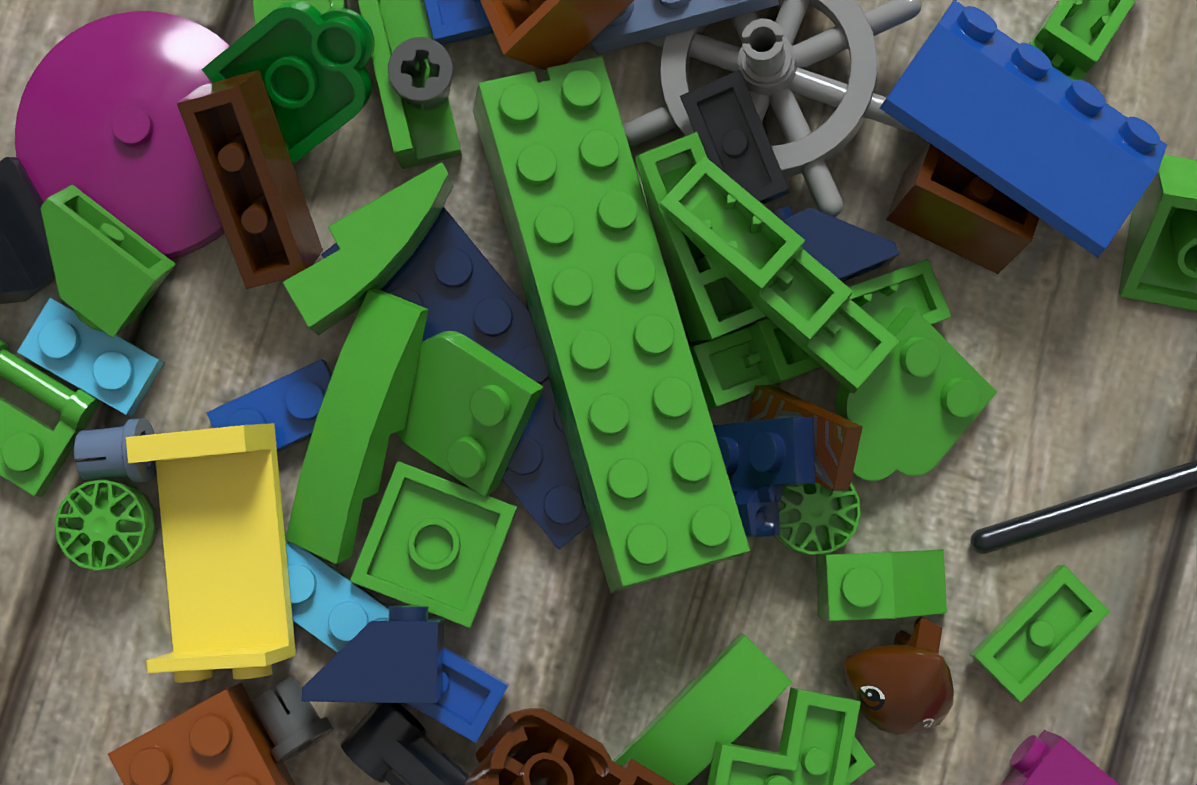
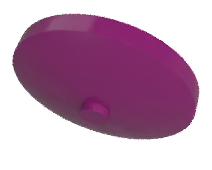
(111, 125)

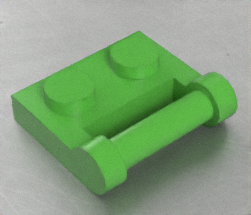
(29, 448)

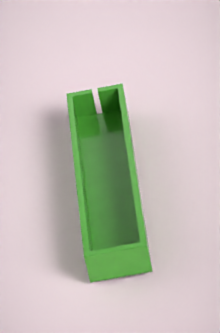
(608, 325)

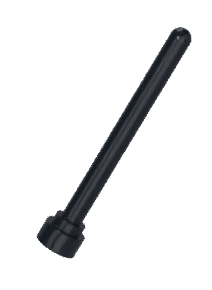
(1085, 508)

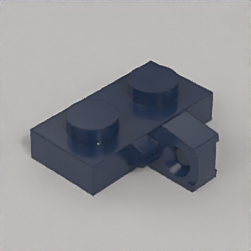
(761, 461)

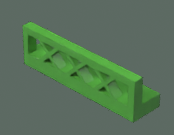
(415, 134)

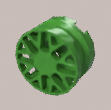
(817, 518)
(106, 525)

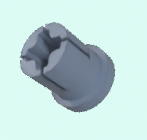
(109, 453)

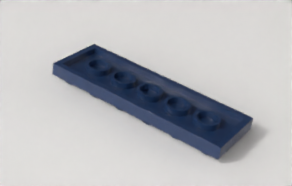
(473, 299)

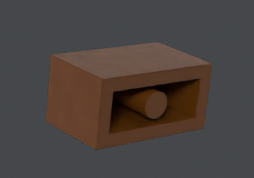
(960, 211)

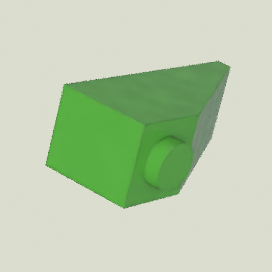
(703, 294)

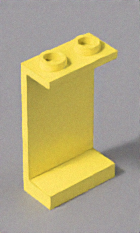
(221, 550)

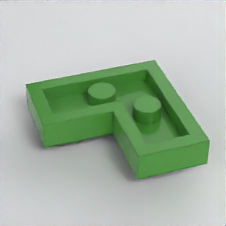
(812, 746)

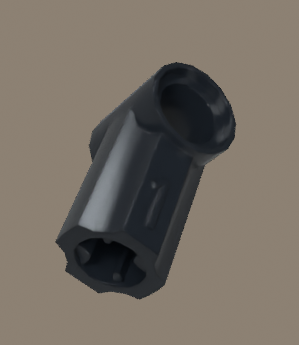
(394, 749)

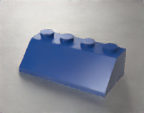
(1026, 127)

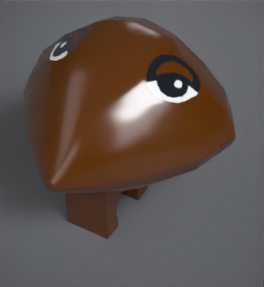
(904, 683)

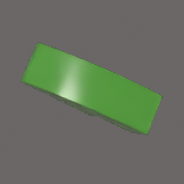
(372, 249)
(708, 710)

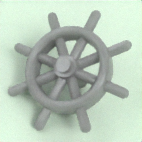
(776, 71)

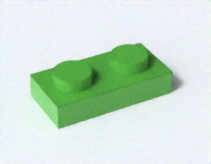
(1039, 633)

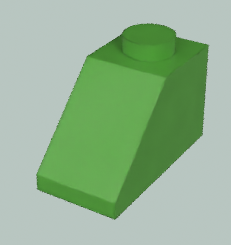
(100, 262)
(880, 585)

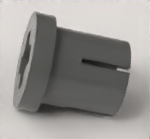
(407, 63)
(289, 720)

